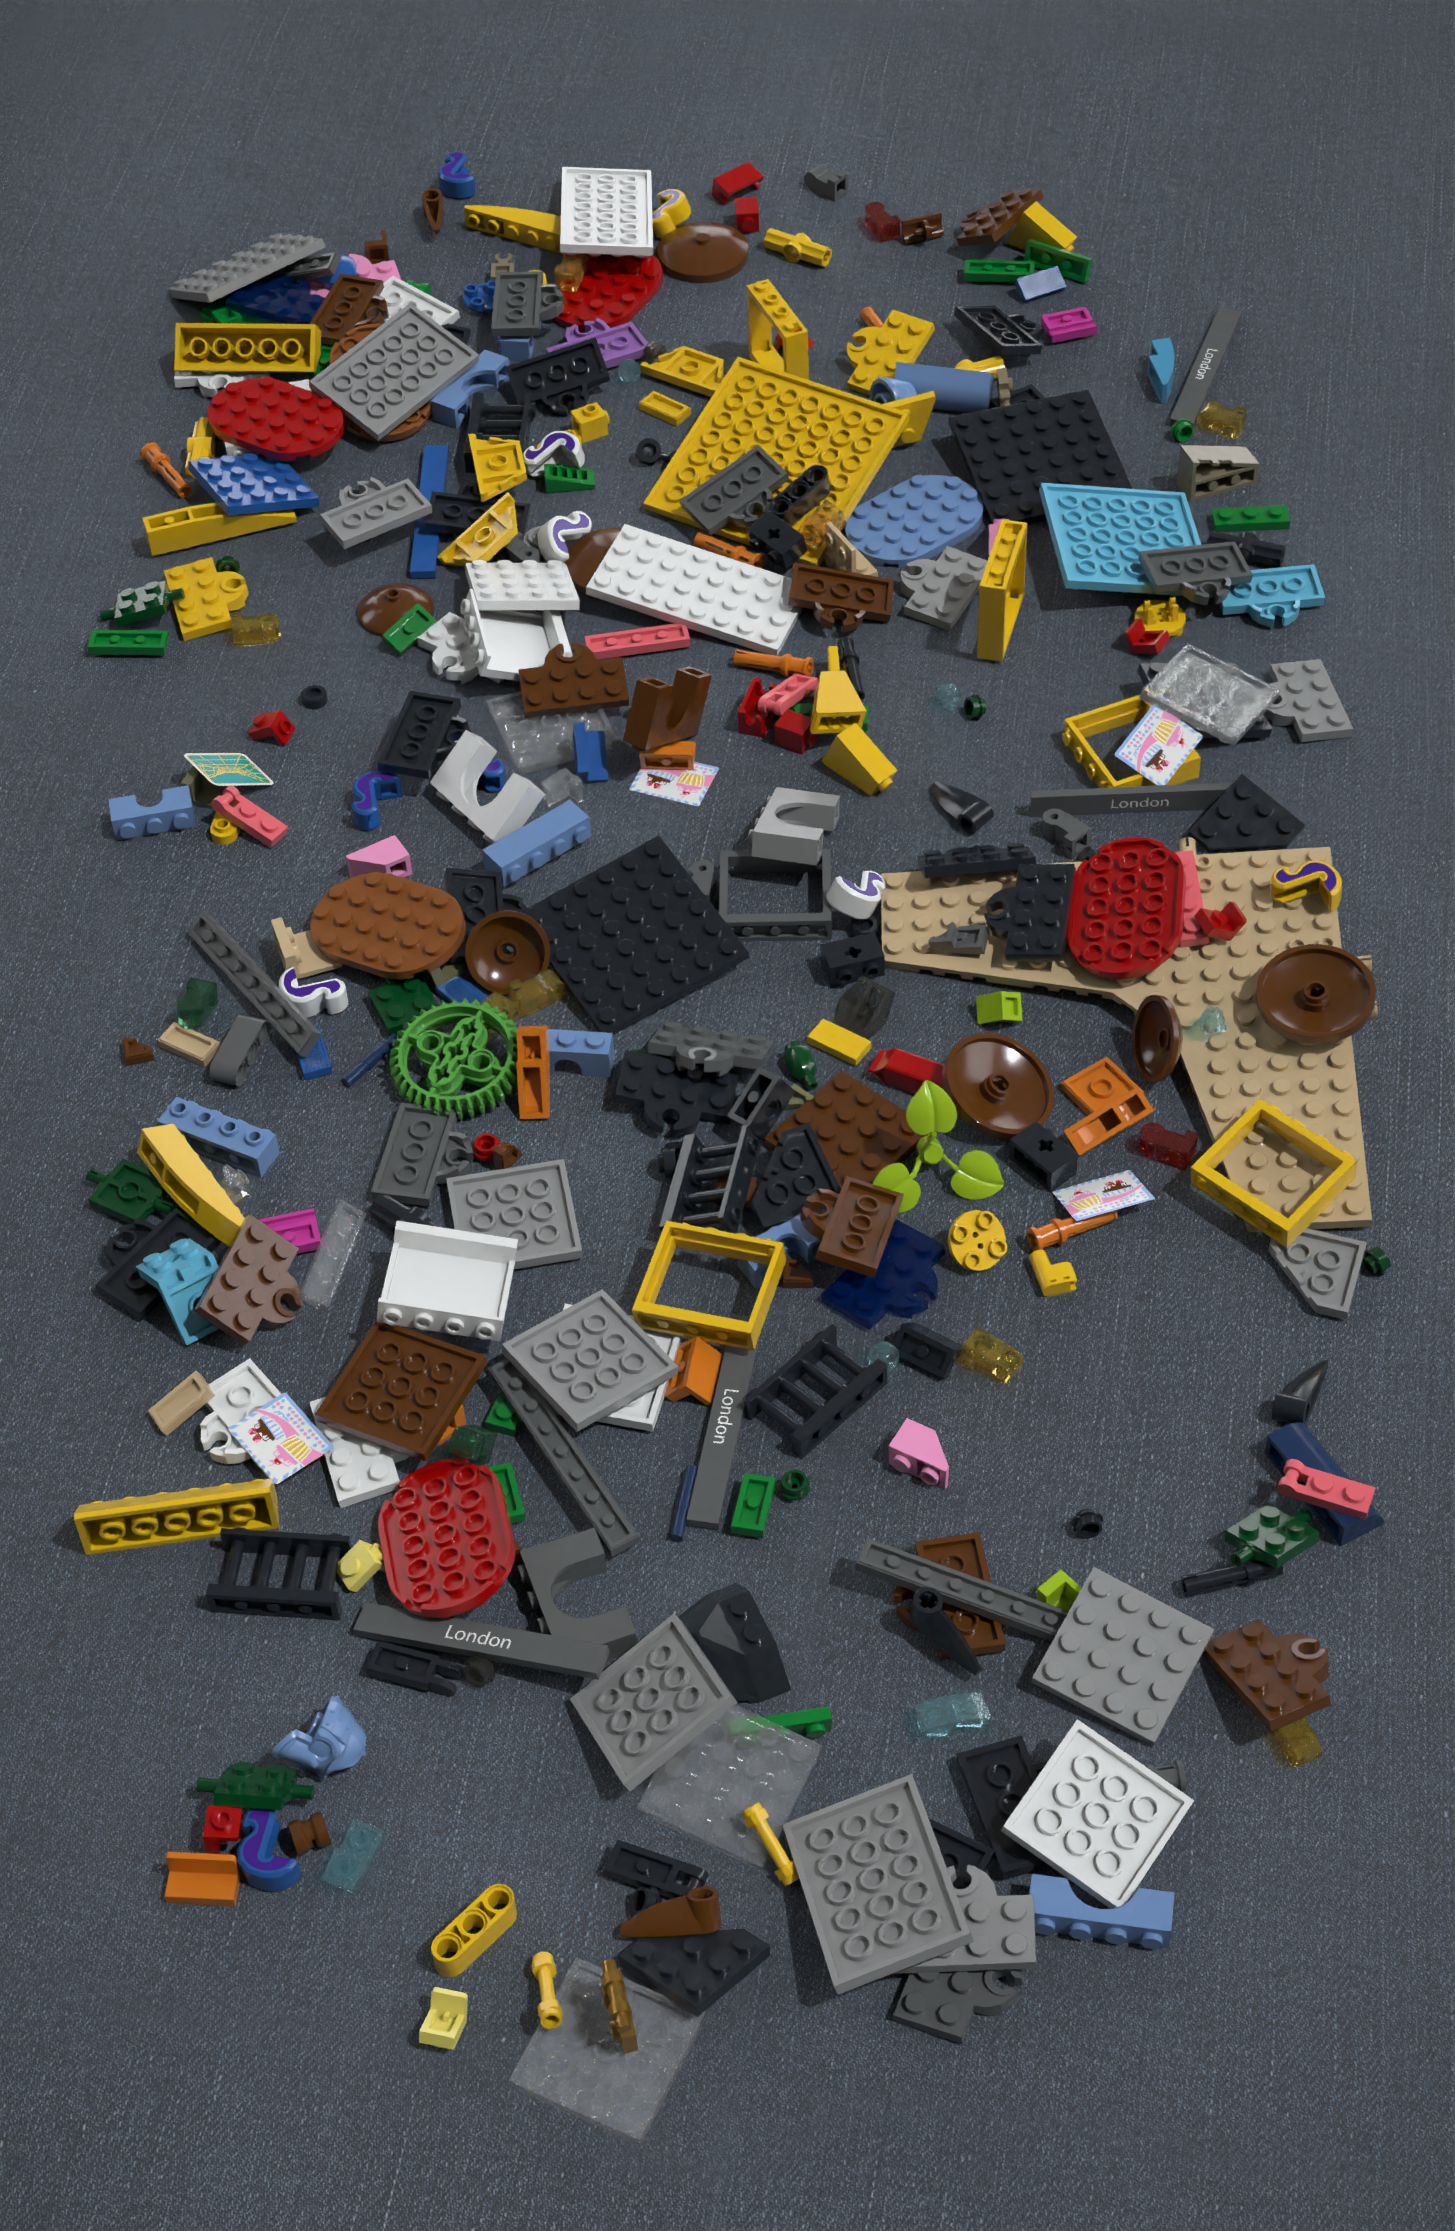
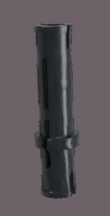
(849, 662)
(1228, 1576)

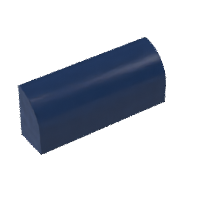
(1299, 1443)

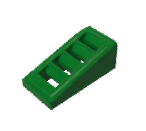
(567, 478)

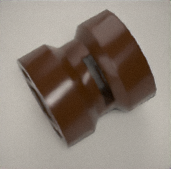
(309, 1833)

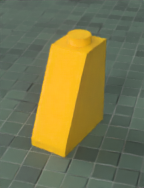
(1041, 226)
(835, 704)
(860, 761)

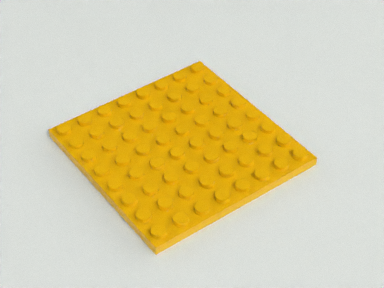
(796, 426)

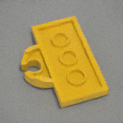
(897, 340)
(207, 597)

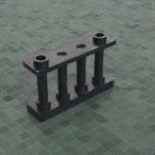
(479, 424)
(691, 1172)
(827, 1415)
(279, 1602)

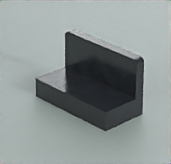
(926, 1348)

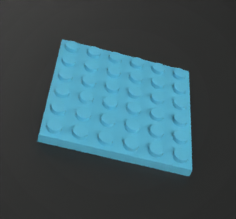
(1105, 528)

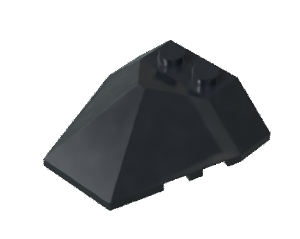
(738, 1644)

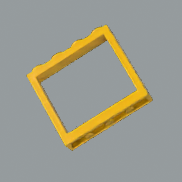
(769, 309)
(1001, 579)
(1107, 718)
(1249, 1207)
(706, 1326)

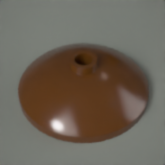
(388, 604)
(493, 966)
(1156, 1038)

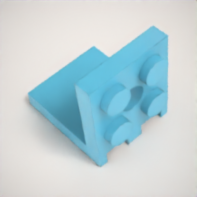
(182, 1277)

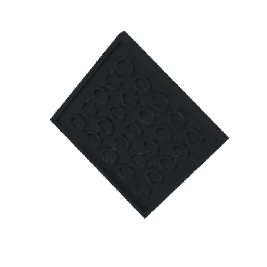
(1035, 443)
(635, 936)

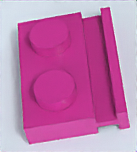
(1068, 324)
(298, 1228)

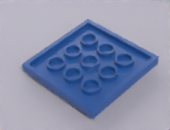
(252, 484)

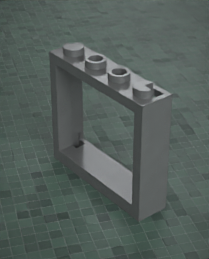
(779, 925)

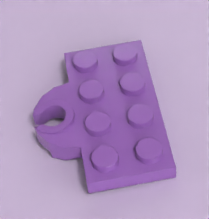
(614, 343)

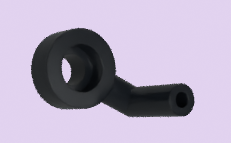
(657, 453)
(668, 1161)

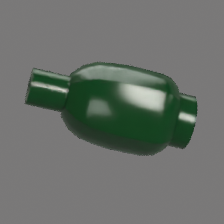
(801, 1063)

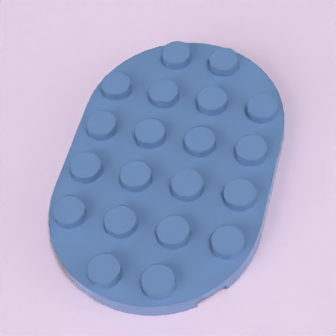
(915, 520)

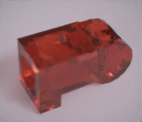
(881, 223)
(1167, 1145)

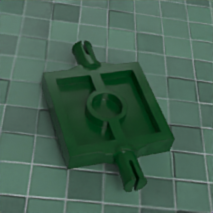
(142, 603)
(400, 1000)
(128, 1192)
(1271, 1536)
(255, 1787)

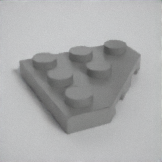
(1322, 1269)

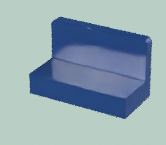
(589, 754)

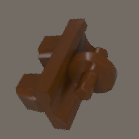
(922, 228)

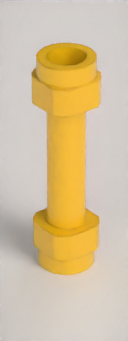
(755, 1817)
(549, 2009)

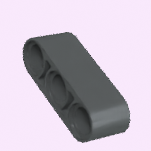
(239, 1050)

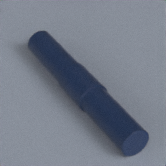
(369, 1061)
(683, 1503)

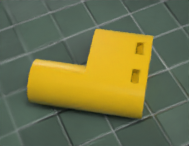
(1053, 1278)

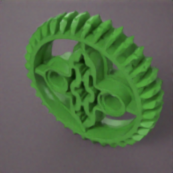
(455, 1058)

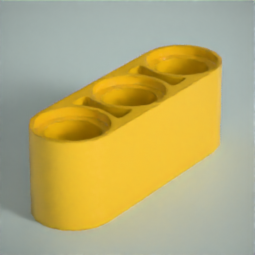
(471, 1946)

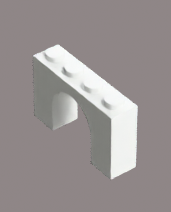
(458, 784)

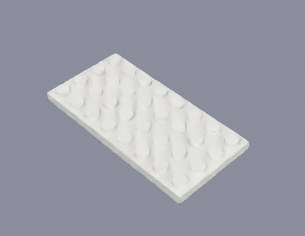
(606, 212)
(696, 590)

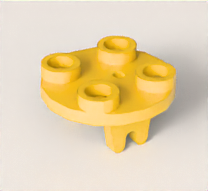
(1162, 616)
(988, 1233)

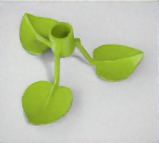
(935, 1112)

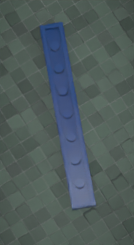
(426, 543)

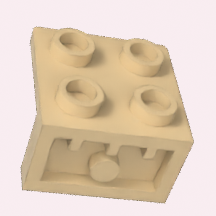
(843, 555)
(300, 951)

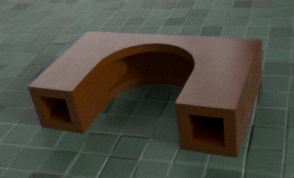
(666, 711)

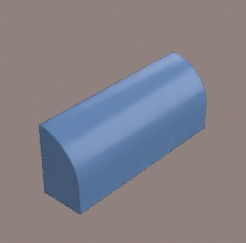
(954, 388)

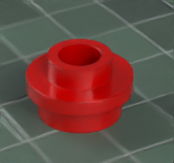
(484, 1145)

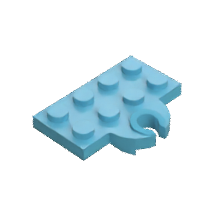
(1275, 593)

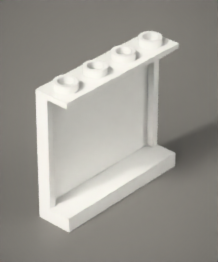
(511, 638)
(448, 1281)

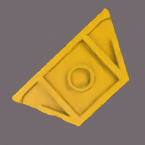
(688, 370)
(919, 411)
(497, 465)
(484, 536)

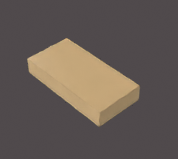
(189, 1044)
(181, 1403)

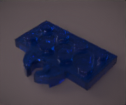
(277, 301)
(901, 1273)

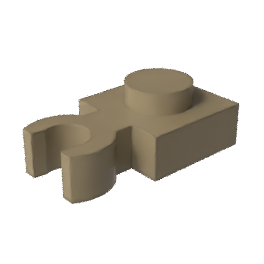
(502, 265)
(1004, 387)

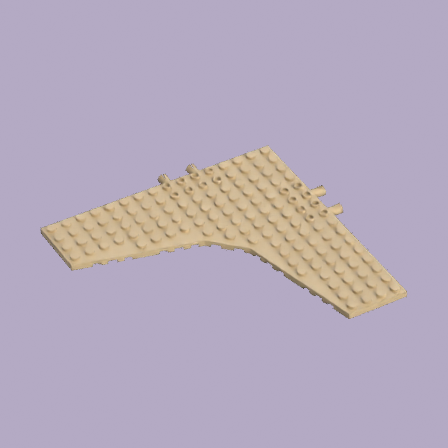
(1224, 1068)

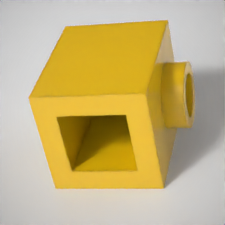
(590, 422)

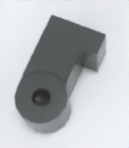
(827, 182)
(518, 551)
(1066, 831)
(703, 875)

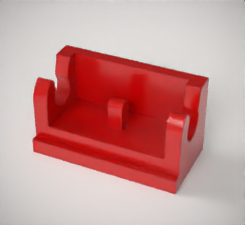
(735, 180)
(750, 719)

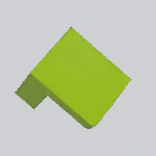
(999, 1007)
(1059, 1591)

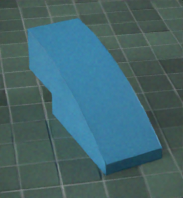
(1161, 367)

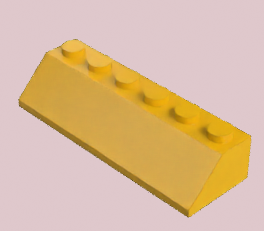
(247, 347)
(176, 1516)

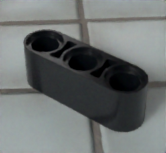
(801, 495)

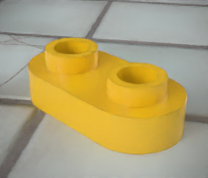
(223, 830)

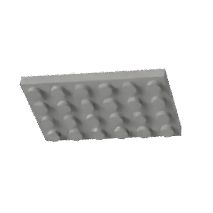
(245, 267)
(394, 371)
(876, 1884)

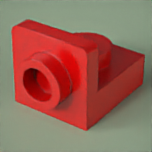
(1221, 924)
(221, 1826)

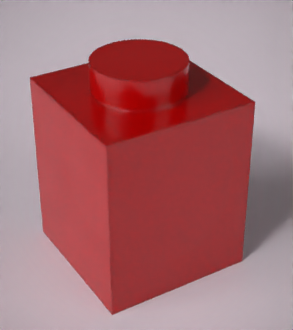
(747, 215)
(793, 732)

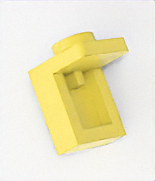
(360, 1564)
(445, 2018)

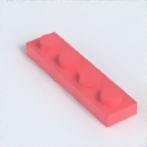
(638, 641)
(1192, 931)

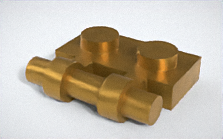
(618, 2006)

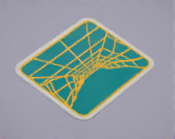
(228, 769)

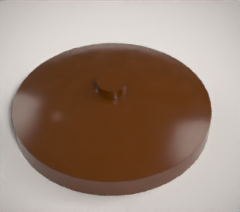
(703, 252)
(587, 555)
(1315, 994)
(997, 1085)

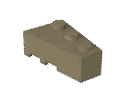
(1215, 470)

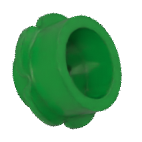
(1182, 430)

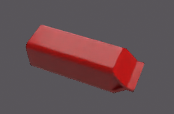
(905, 1070)

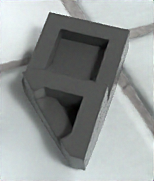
(962, 939)

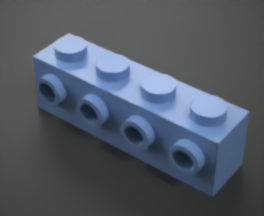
(537, 842)
(223, 1137)

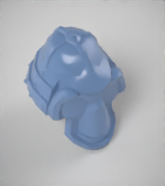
(890, 389)
(330, 1743)

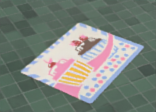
(1158, 745)
(676, 785)
(1103, 1195)
(280, 1438)

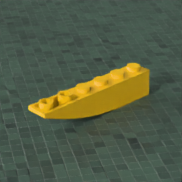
(517, 224)
(205, 524)
(189, 1181)

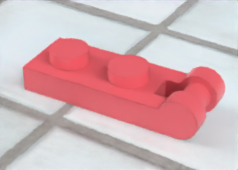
(787, 694)
(249, 816)
(1326, 1490)

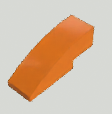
(533, 1072)
(1109, 1121)

